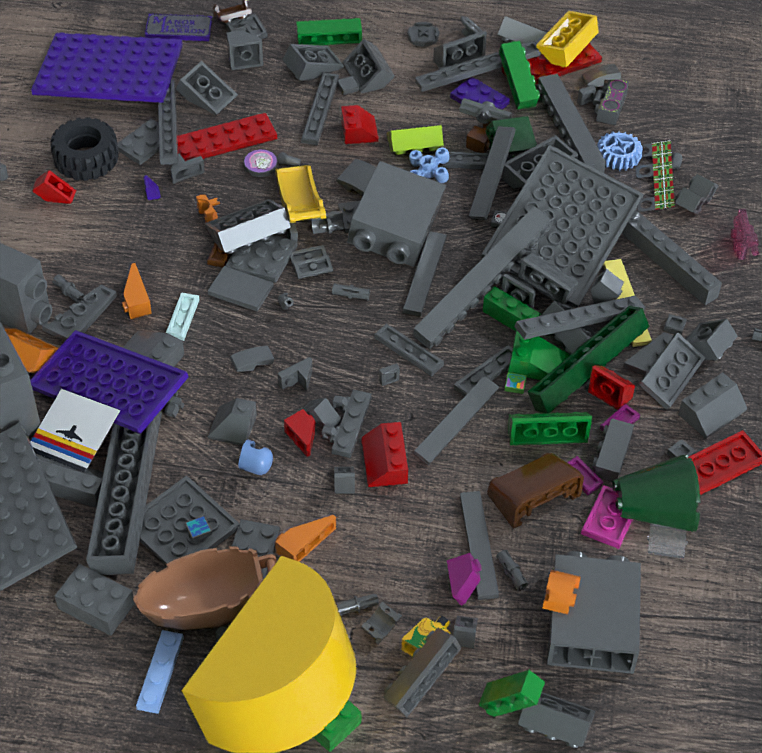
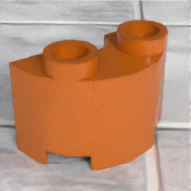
(560, 591)

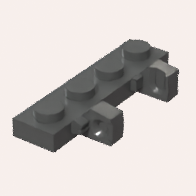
(354, 415)

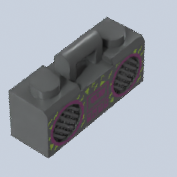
(614, 96)

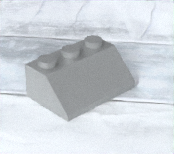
(516, 31)

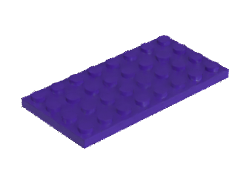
(111, 377)

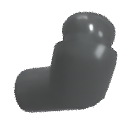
(285, 159)
(676, 161)

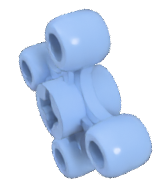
(429, 164)

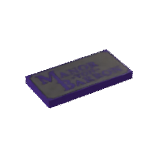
(179, 27)

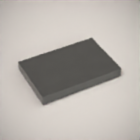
(240, 288)

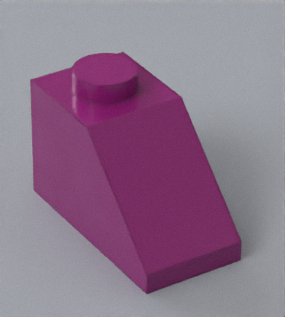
(463, 576)

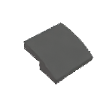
(598, 74)
(357, 176)
(310, 262)

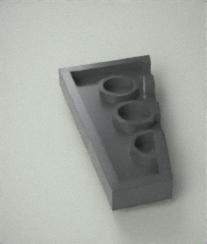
(81, 315)

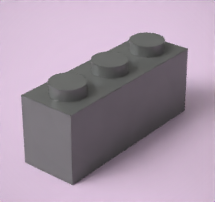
(613, 449)

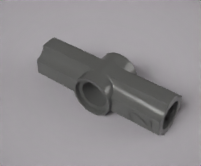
(483, 111)

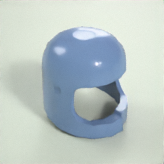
(255, 460)

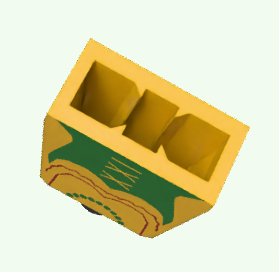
(416, 636)

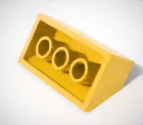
(568, 37)

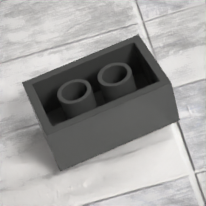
(95, 599)

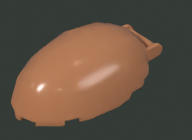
(202, 588)

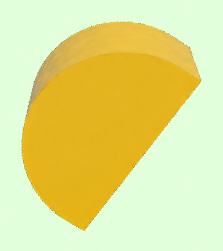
(276, 668)

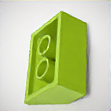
(415, 139)

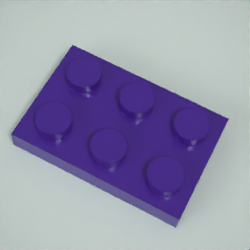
(479, 92)

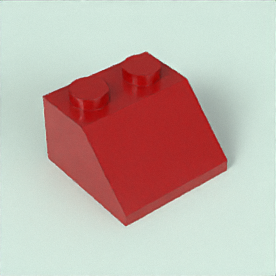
(358, 125)
(610, 387)

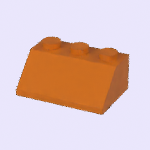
(31, 350)

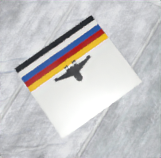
(73, 430)

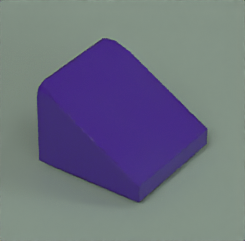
(151, 189)

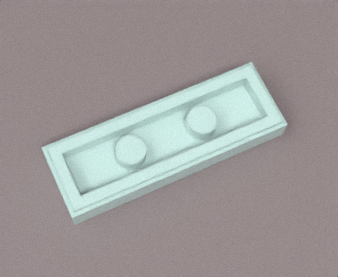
(183, 315)

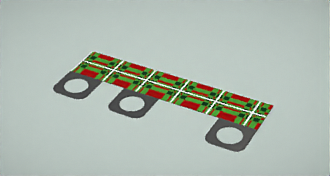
(663, 176)

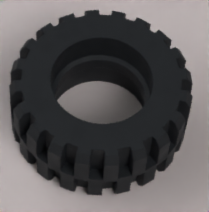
(85, 163)

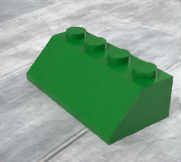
(549, 428)

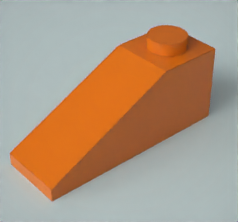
(135, 295)
(302, 539)

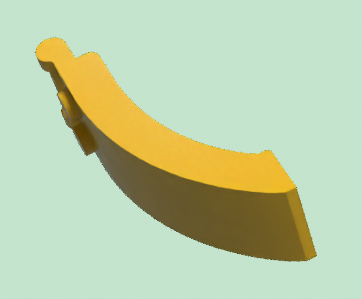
(299, 193)

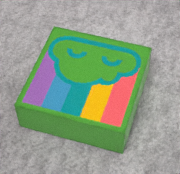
(515, 383)

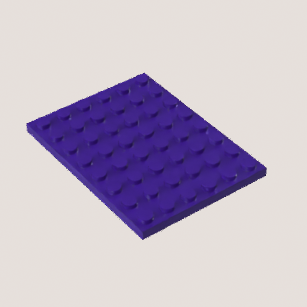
(108, 67)

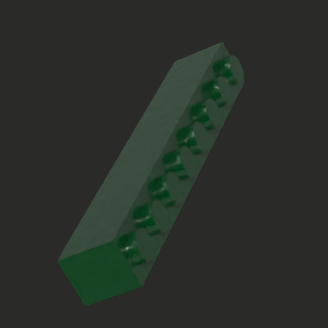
(596, 351)

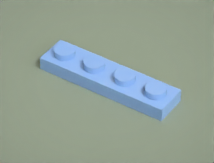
(160, 672)

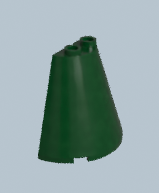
(661, 494)

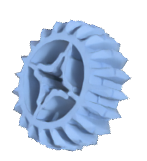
(620, 150)

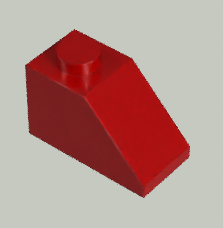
(53, 188)
(301, 430)

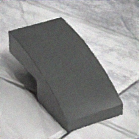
(249, 358)

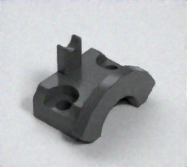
(381, 622)

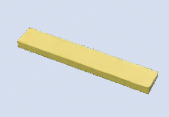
(618, 270)

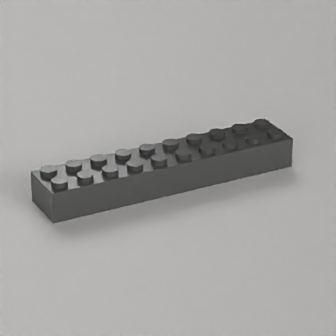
(122, 499)

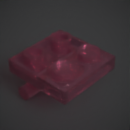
(744, 236)

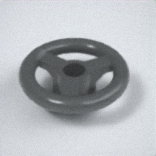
(470, 27)

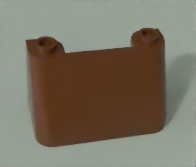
(533, 486)

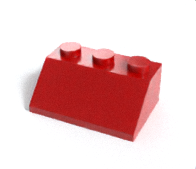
(385, 455)

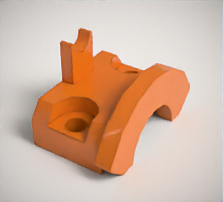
(206, 207)

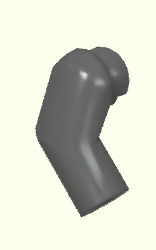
(285, 301)

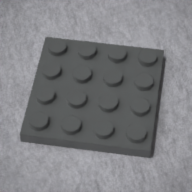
(165, 519)

